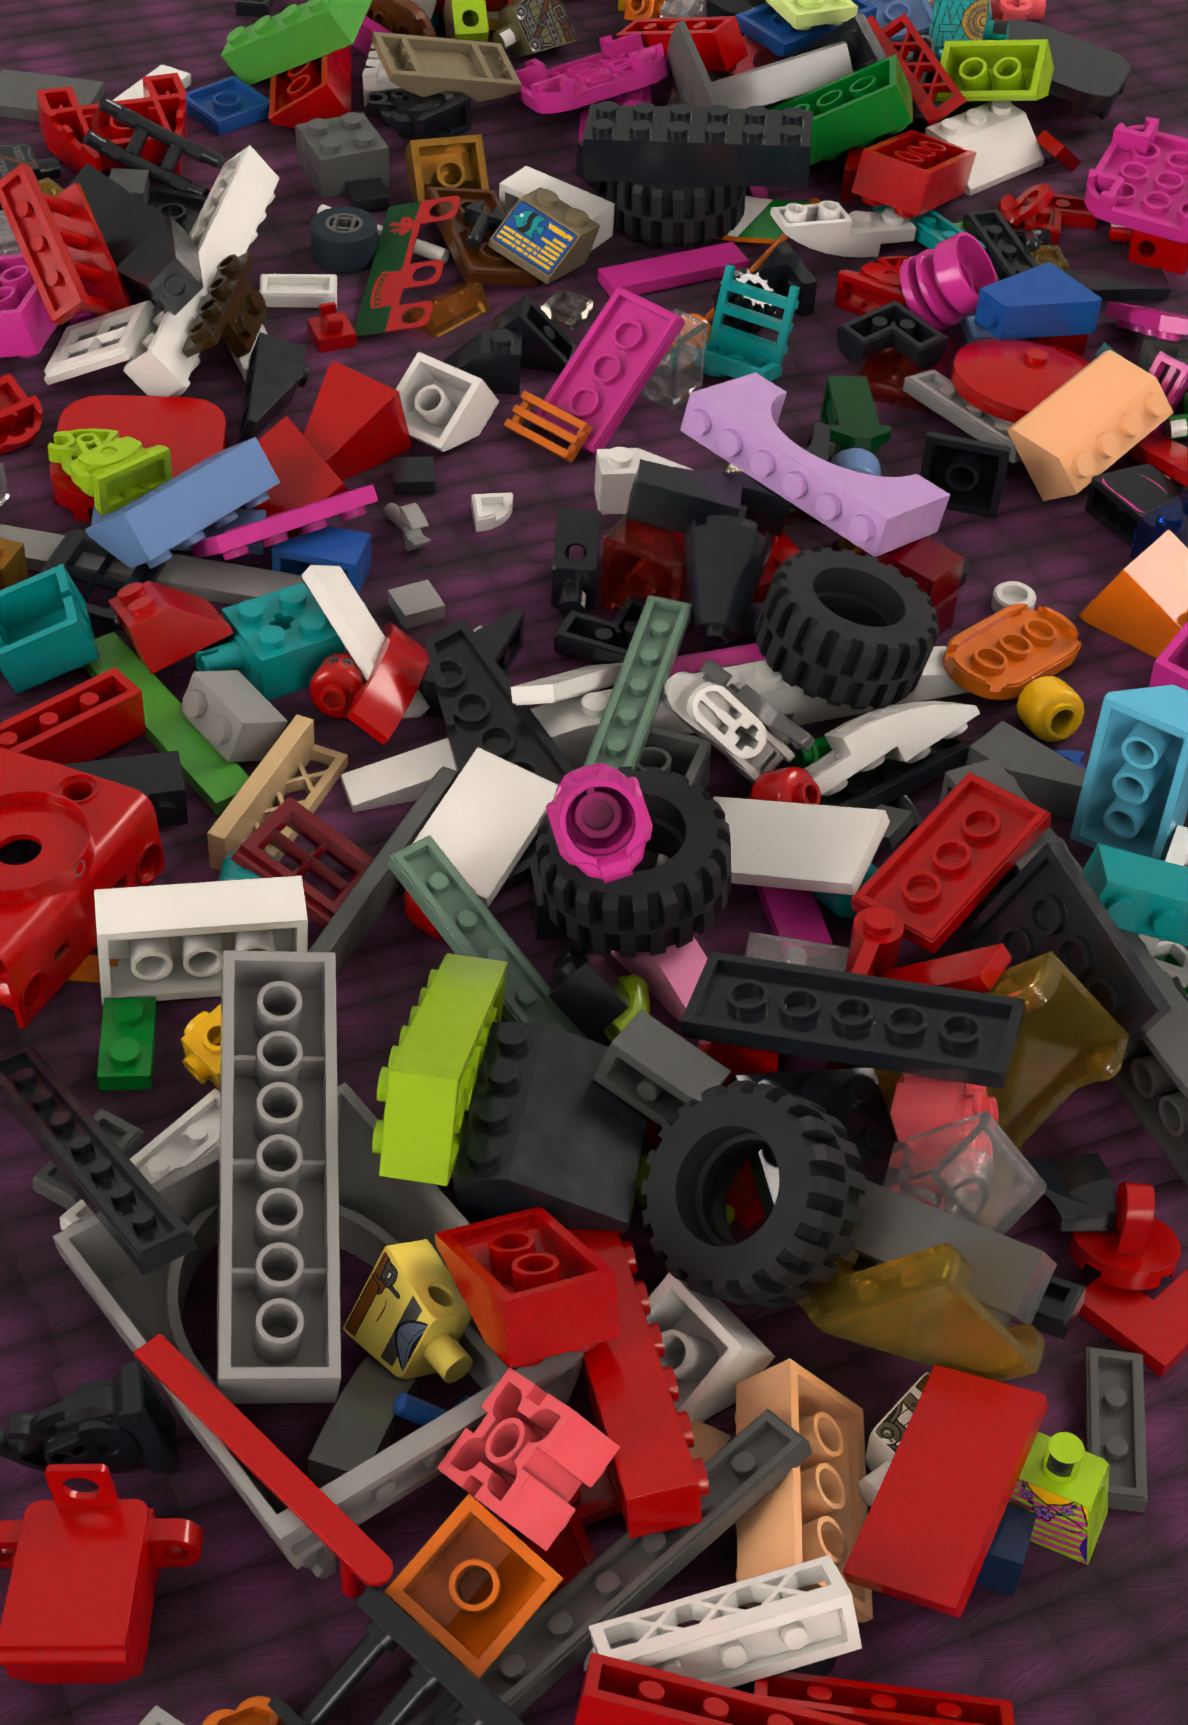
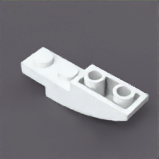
(834, 232)
(896, 731)

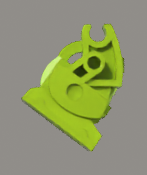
(110, 466)

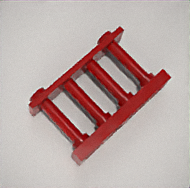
(62, 247)

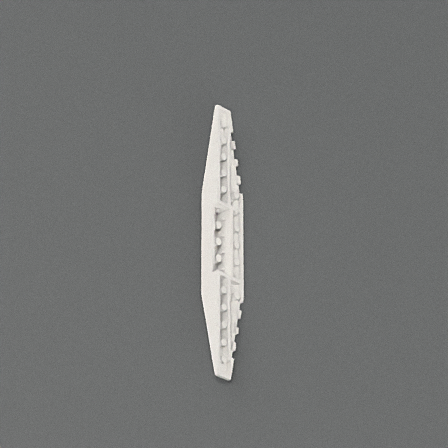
(576, 720)

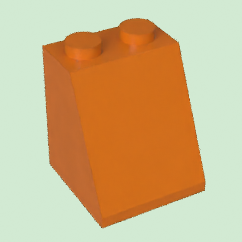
(1146, 599)

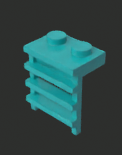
(742, 353)

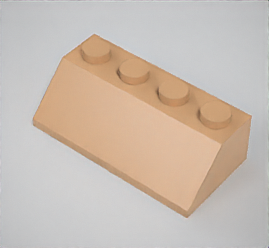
(1088, 424)
(819, 1502)

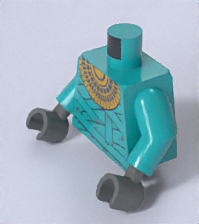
(962, 22)

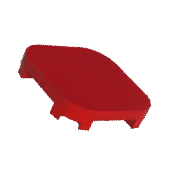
(185, 425)

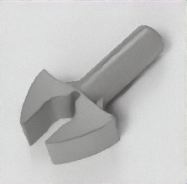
(410, 520)

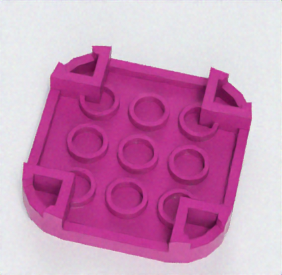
(616, 70)
(1142, 182)

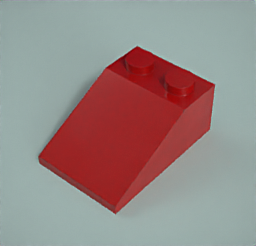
(531, 1286)

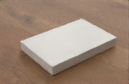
(489, 820)

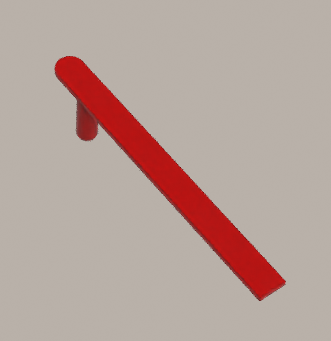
(360, 1558)

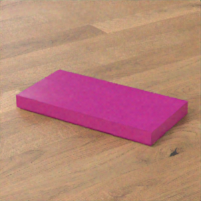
(612, 365)

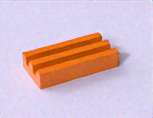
(523, 412)

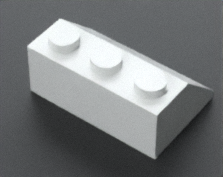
(1000, 138)

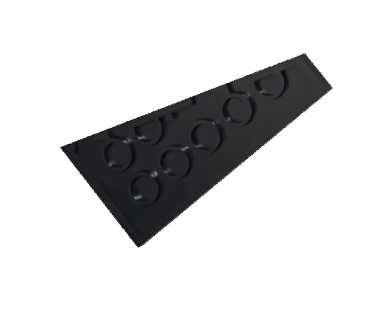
(481, 714)

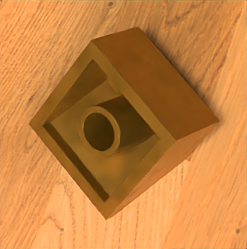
(445, 163)

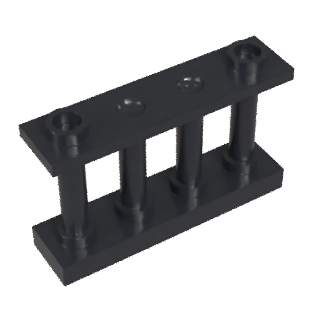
(430, 1671)

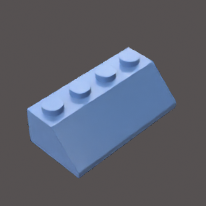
(187, 505)

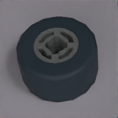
(344, 239)

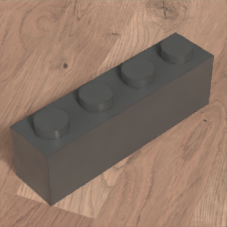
(1004, 1274)

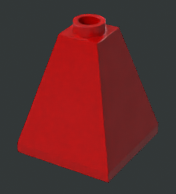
(356, 422)

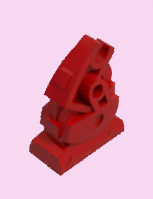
(871, 287)

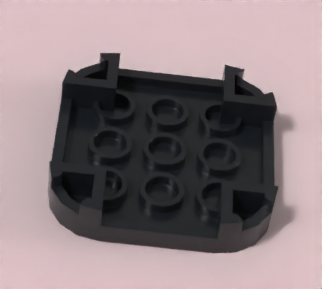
(1082, 70)

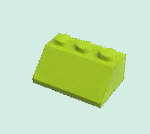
(998, 69)

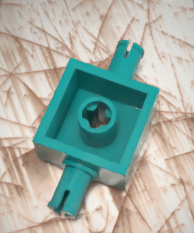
(274, 641)

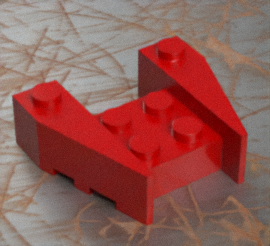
(66, 122)

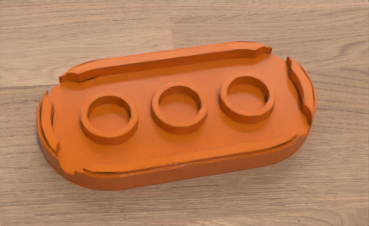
(1011, 651)

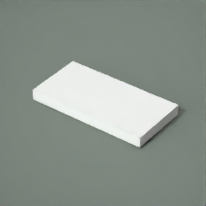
(801, 844)

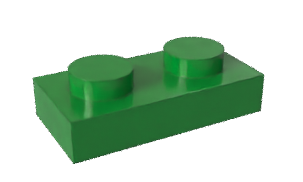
(127, 1043)

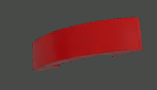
(390, 686)

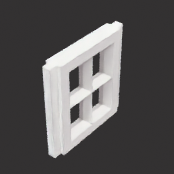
(99, 342)

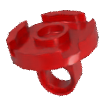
(1138, 1249)

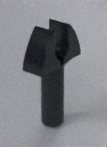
(481, 222)
(1033, 238)

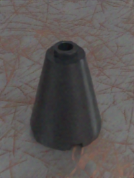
(723, 574)

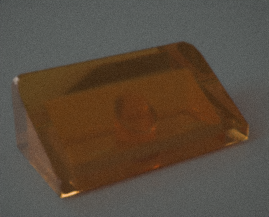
(451, 309)

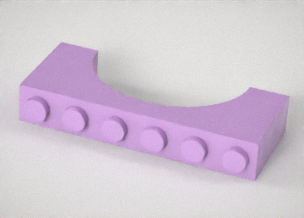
(869, 510)

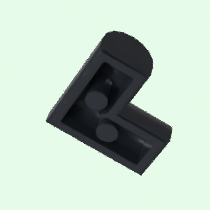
(894, 328)
(598, 639)

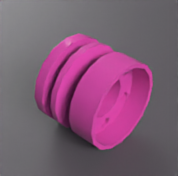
(947, 281)

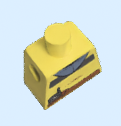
(412, 1314)

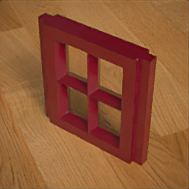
(324, 838)

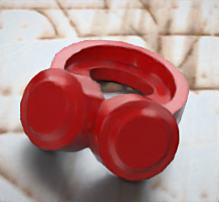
(1013, 209)

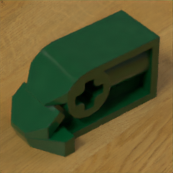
(852, 415)

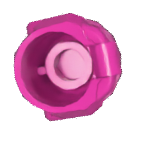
(600, 821)

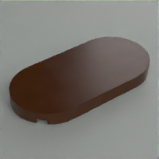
(401, 17)

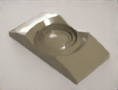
(446, 66)

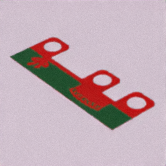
(393, 272)

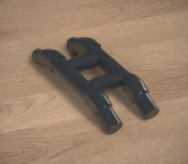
(131, 156)

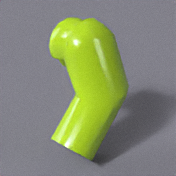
(638, 1000)

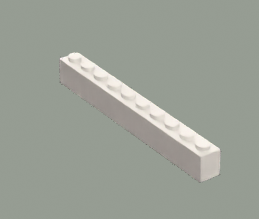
(222, 229)

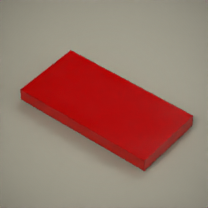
(953, 860)
(946, 1490)

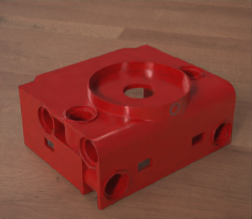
(90, 840)

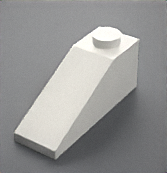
(616, 474)

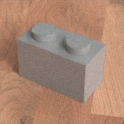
(232, 715)

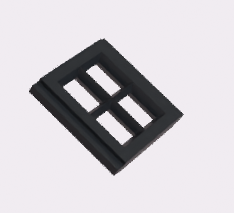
(69, 552)

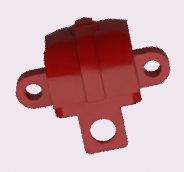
(85, 1580)

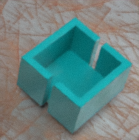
(44, 629)

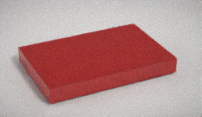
(300, 470)

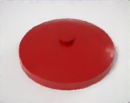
(1012, 374)

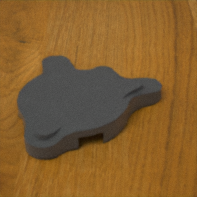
(772, 719)

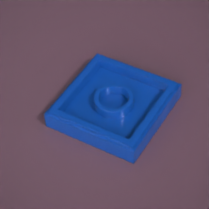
(227, 105)

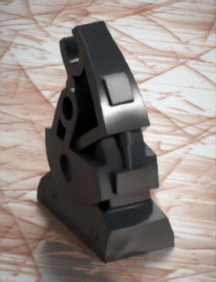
(419, 116)
(98, 1425)

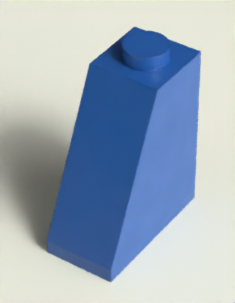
(1037, 305)

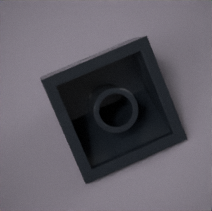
(968, 471)

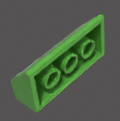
(293, 37)

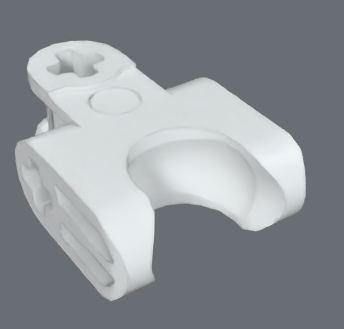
(723, 719)

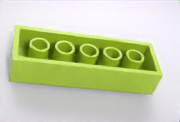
(437, 1069)

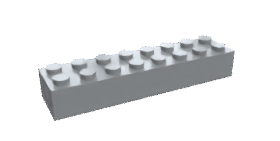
(278, 1180)

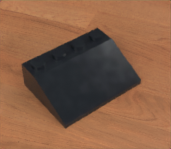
(548, 1133)

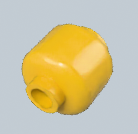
(1050, 709)

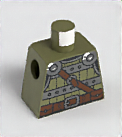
(533, 26)

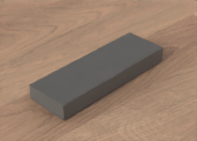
(1117, 1422)

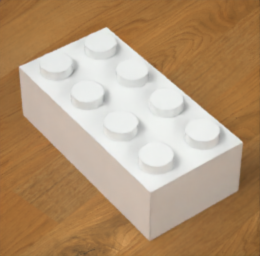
(176, 933)

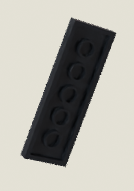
(855, 1019)

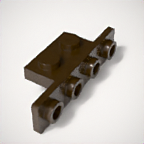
(229, 310)

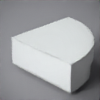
(491, 510)

